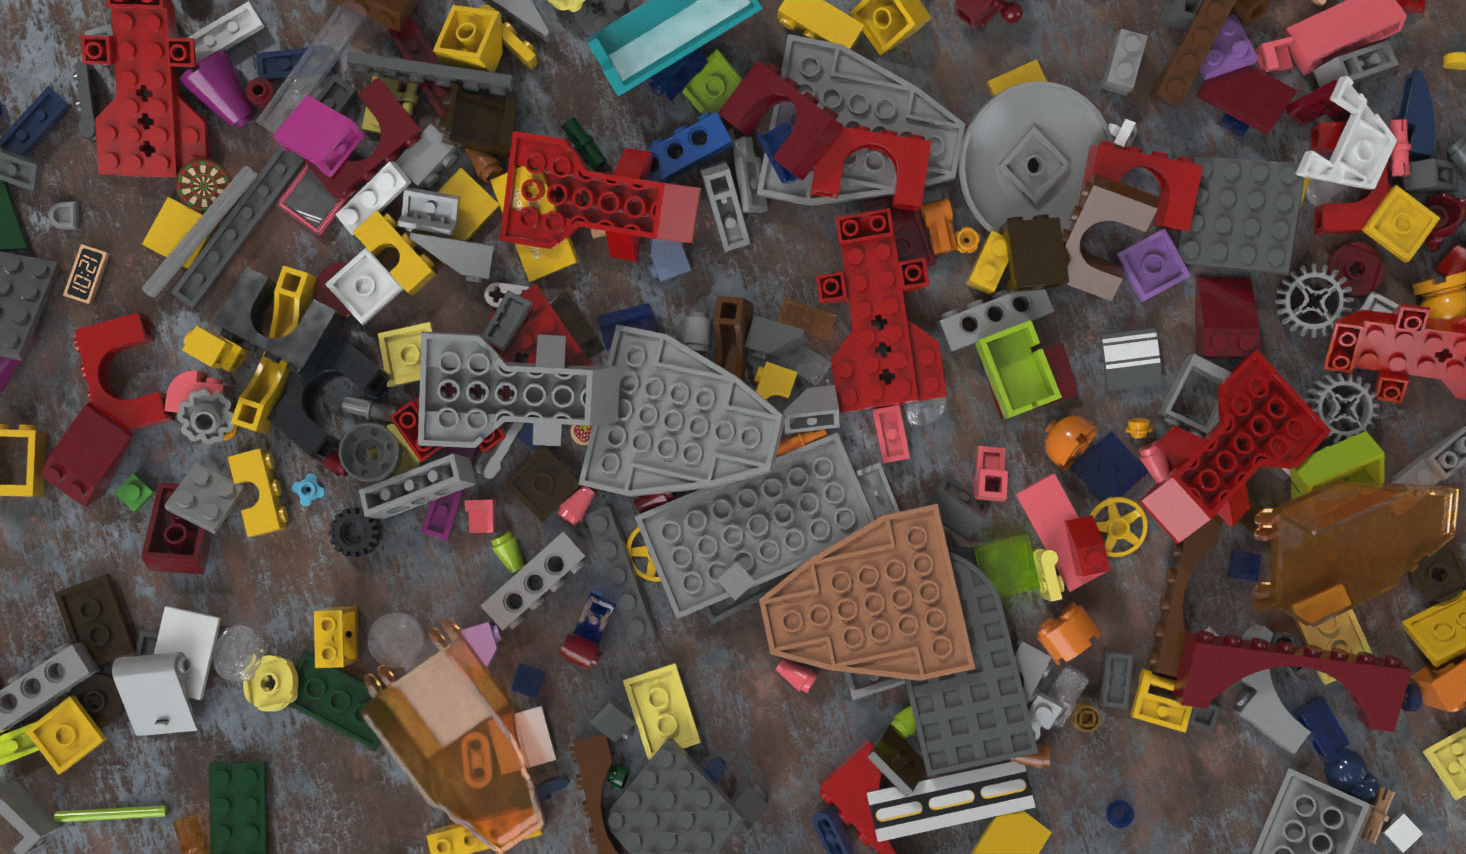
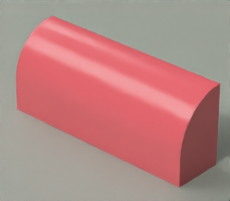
(1342, 31)
(1047, 511)

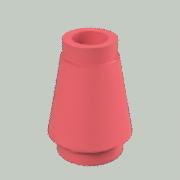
(1154, 461)
(576, 505)
(797, 674)

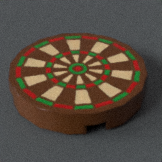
(201, 183)

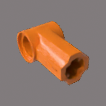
(937, 218)

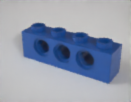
(693, 155)

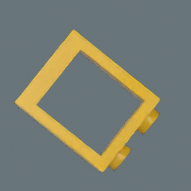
(35, 461)
(330, 637)

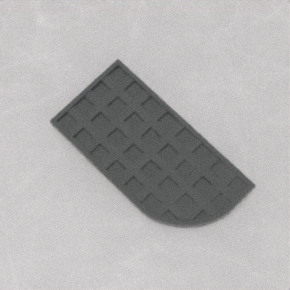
(976, 712)

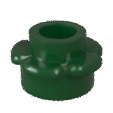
(618, 776)

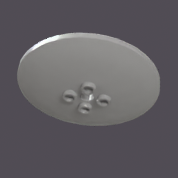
(1023, 124)

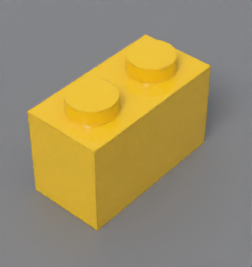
(989, 264)

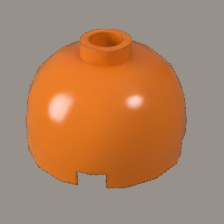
(1068, 439)

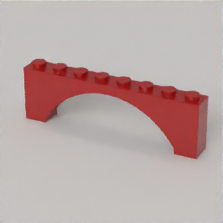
(848, 790)

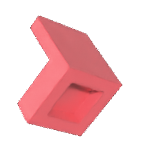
(1274, 56)
(482, 516)

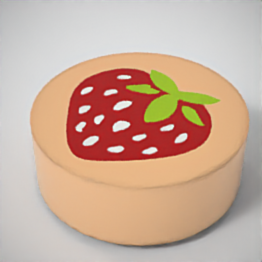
(581, 433)

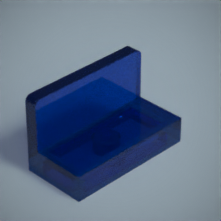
(771, 143)
(635, 317)
(1325, 730)

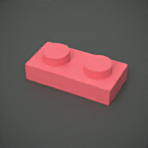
(890, 434)

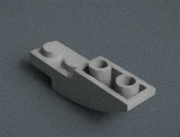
(1437, 462)

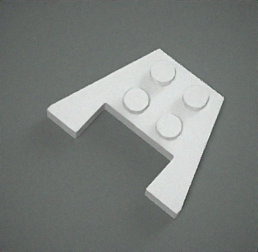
(1361, 148)

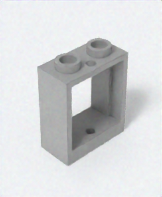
(1206, 369)

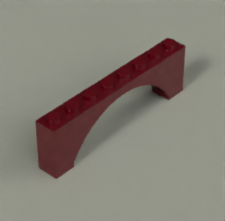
(1216, 662)

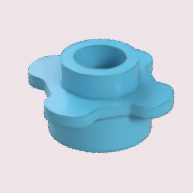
(315, 493)

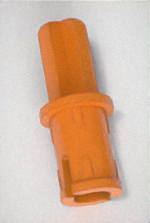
(799, 440)

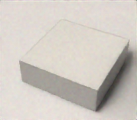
(1401, 832)

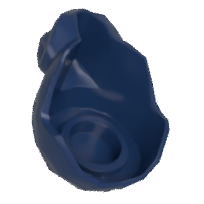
(1351, 775)

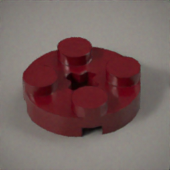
(1368, 262)

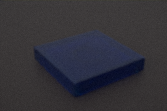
(1109, 468)

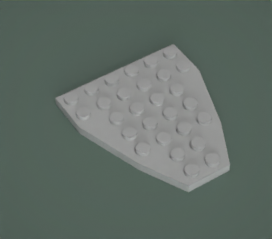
(861, 97)
(678, 422)

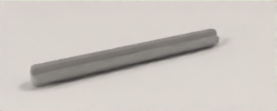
(199, 231)

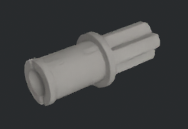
(368, 408)

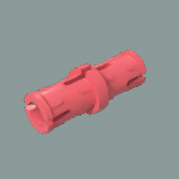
(1400, 152)

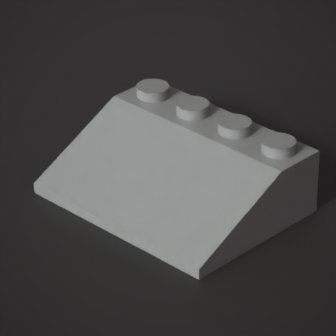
(1312, 819)

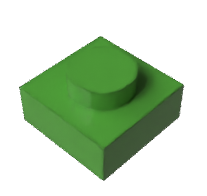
(135, 492)

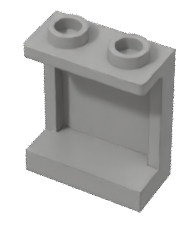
(26, 817)

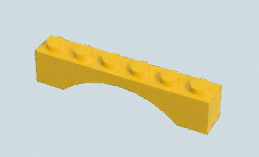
(291, 300)

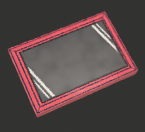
(311, 202)

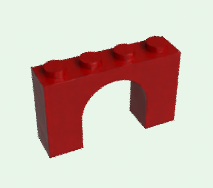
(907, 155)
(1176, 179)
(1344, 217)
(98, 347)

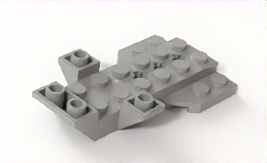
(543, 391)

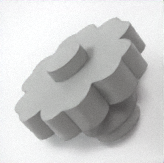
(206, 415)

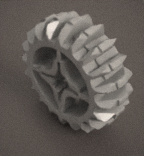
(1299, 282)
(1360, 396)

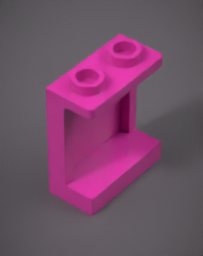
(319, 135)

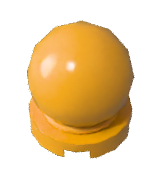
(1444, 298)

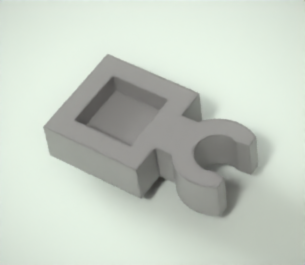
(1043, 712)

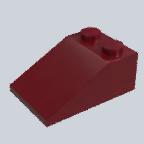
(1225, 318)
(87, 456)
(172, 541)

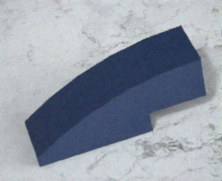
(1418, 110)

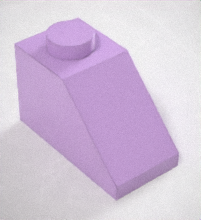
(484, 640)

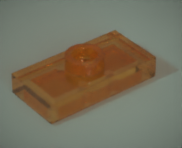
(813, 320)
(190, 835)

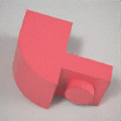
(187, 382)
(990, 474)

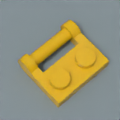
(1158, 708)

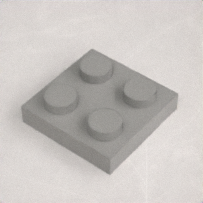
(204, 498)

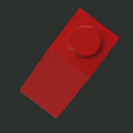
(1086, 546)

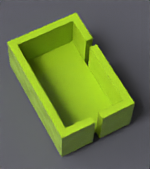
(1015, 373)
(1355, 459)

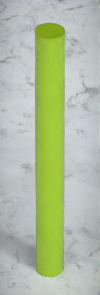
(111, 813)

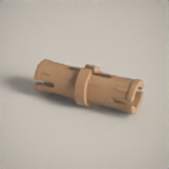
(1378, 814)

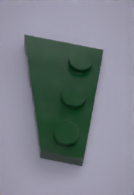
(10, 224)

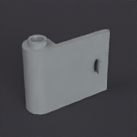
(155, 692)

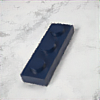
(35, 123)

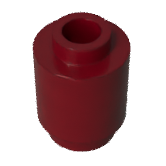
(260, 92)
(581, 651)

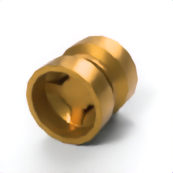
(1080, 717)

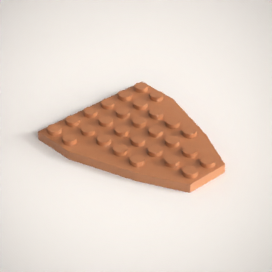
(874, 603)

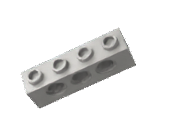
(955, 337)
(417, 487)
(498, 604)
(78, 667)

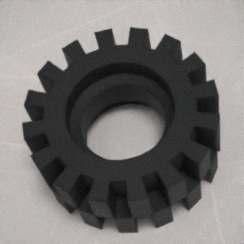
(339, 537)

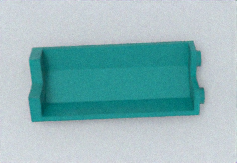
(660, 35)

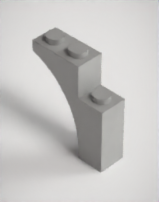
(1263, 707)

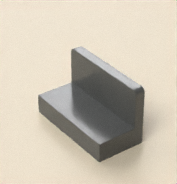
(958, 506)

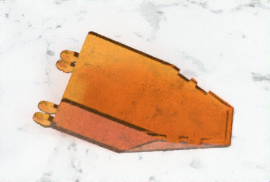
(1349, 544)
(458, 741)

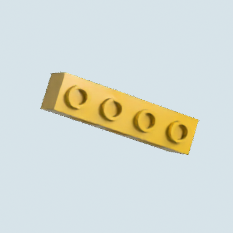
(458, 840)

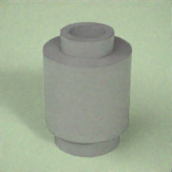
(698, 331)

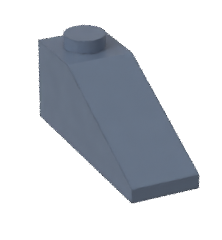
(668, 260)

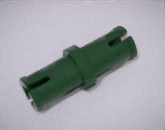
(584, 143)

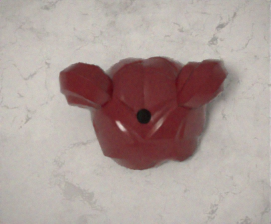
(1451, 214)

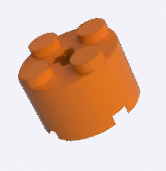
(1068, 633)

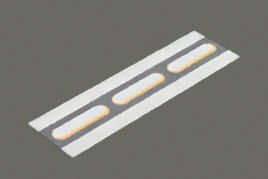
(951, 800)

